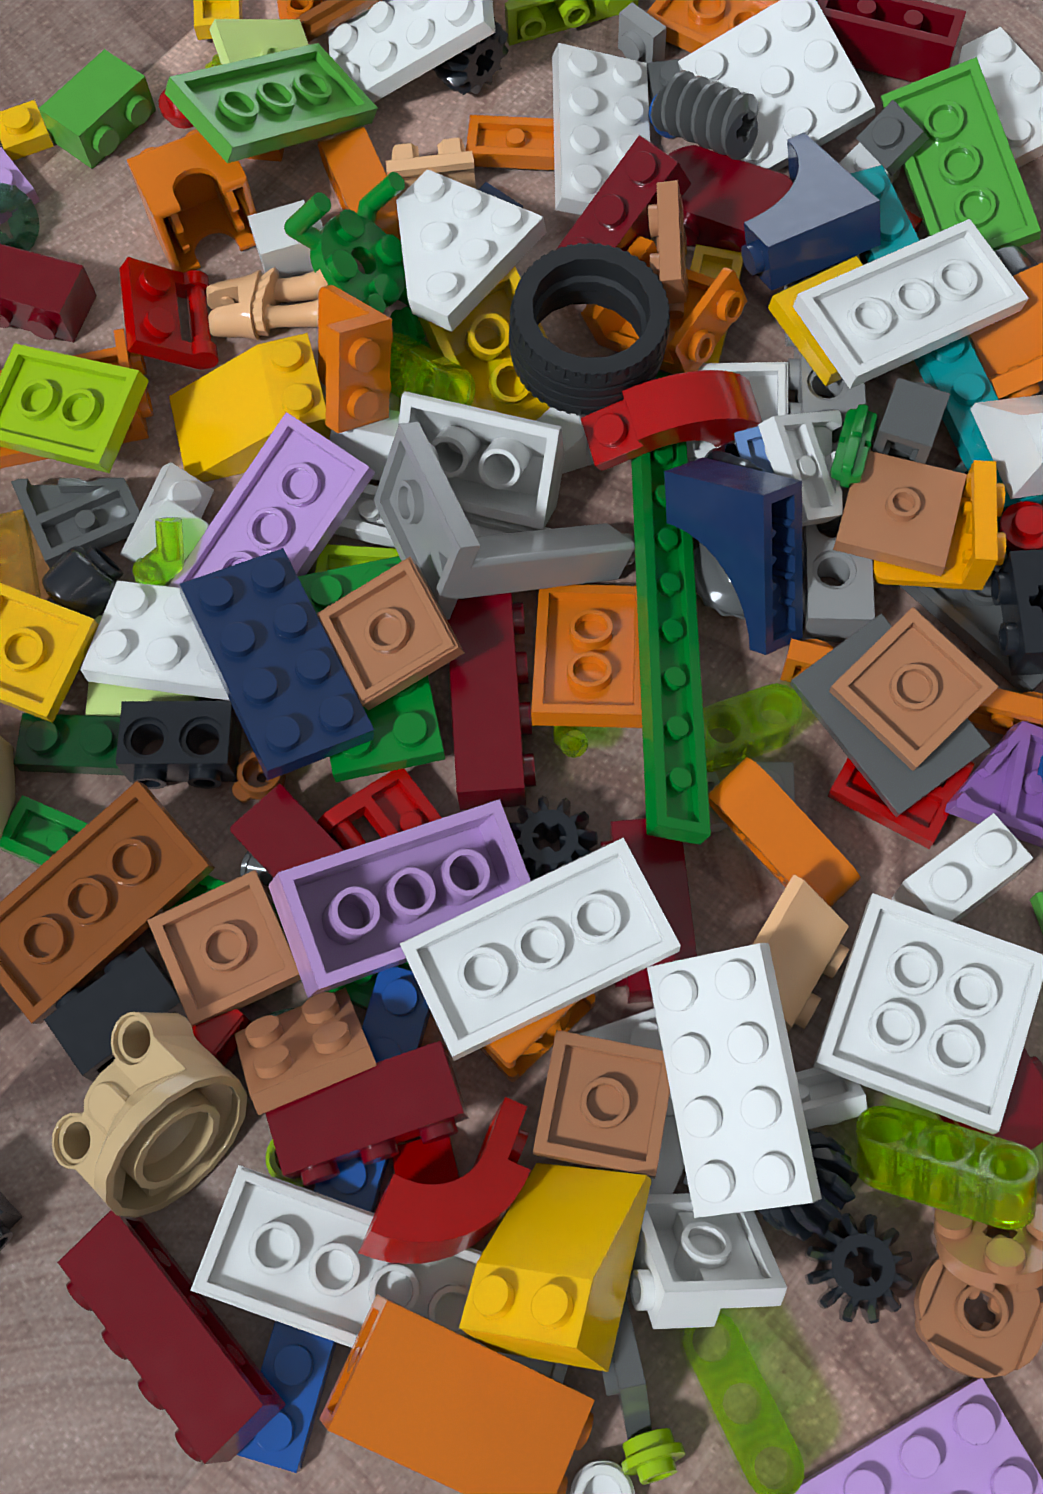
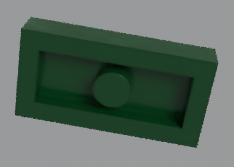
(68, 744)

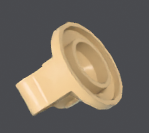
(152, 1116)

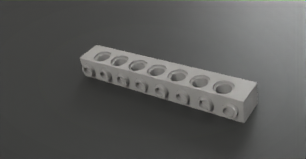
(841, 610)

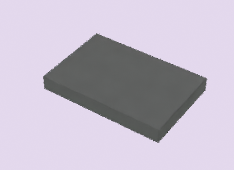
(882, 769)

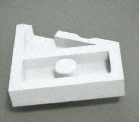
(802, 450)

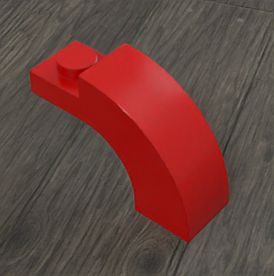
(671, 411)
(440, 1220)

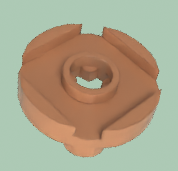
(988, 1261)
(990, 1348)

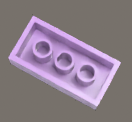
(361, 903)

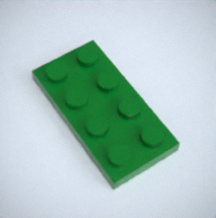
(405, 723)

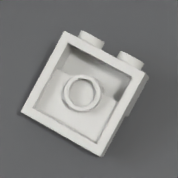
(700, 1264)

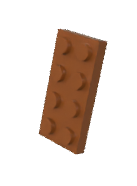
(94, 899)

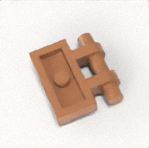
(667, 224)

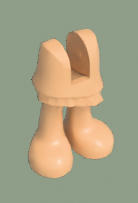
(251, 303)

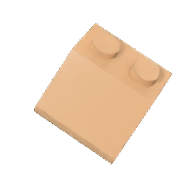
(803, 946)

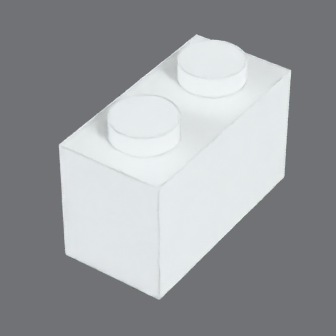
(966, 872)

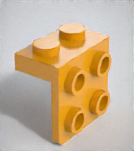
(975, 539)

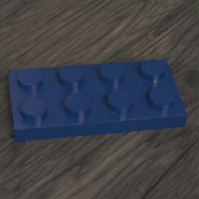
(276, 663)

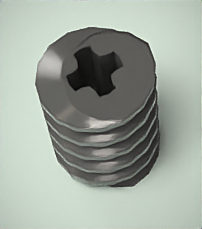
(707, 114)

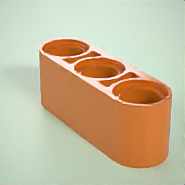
(354, 171)
(780, 832)

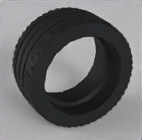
(587, 276)

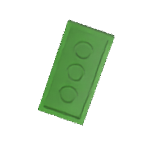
(270, 101)
(967, 160)

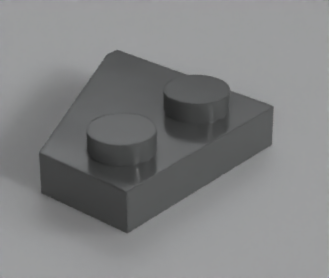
(77, 513)

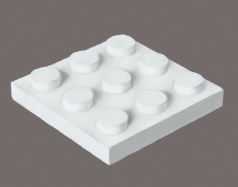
(795, 73)
(932, 1013)

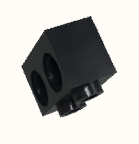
(183, 729)

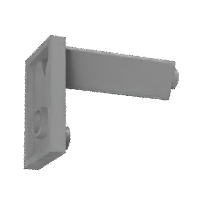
(456, 564)

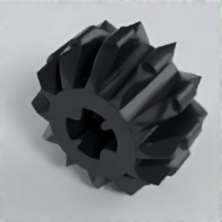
(475, 65)
(552, 826)
(834, 1178)
(875, 1256)

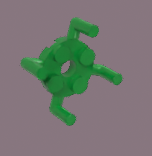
(352, 237)

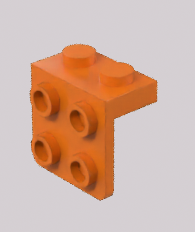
(1014, 346)
(353, 359)

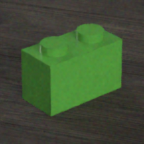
(98, 108)

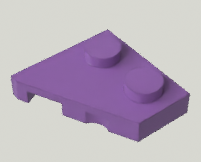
(1007, 785)

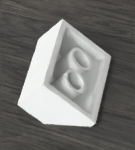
(1015, 441)
(492, 459)

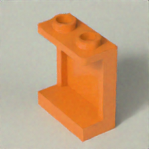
(691, 339)

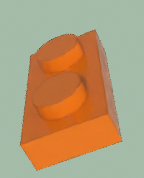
(511, 142)

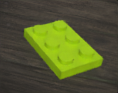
(67, 406)

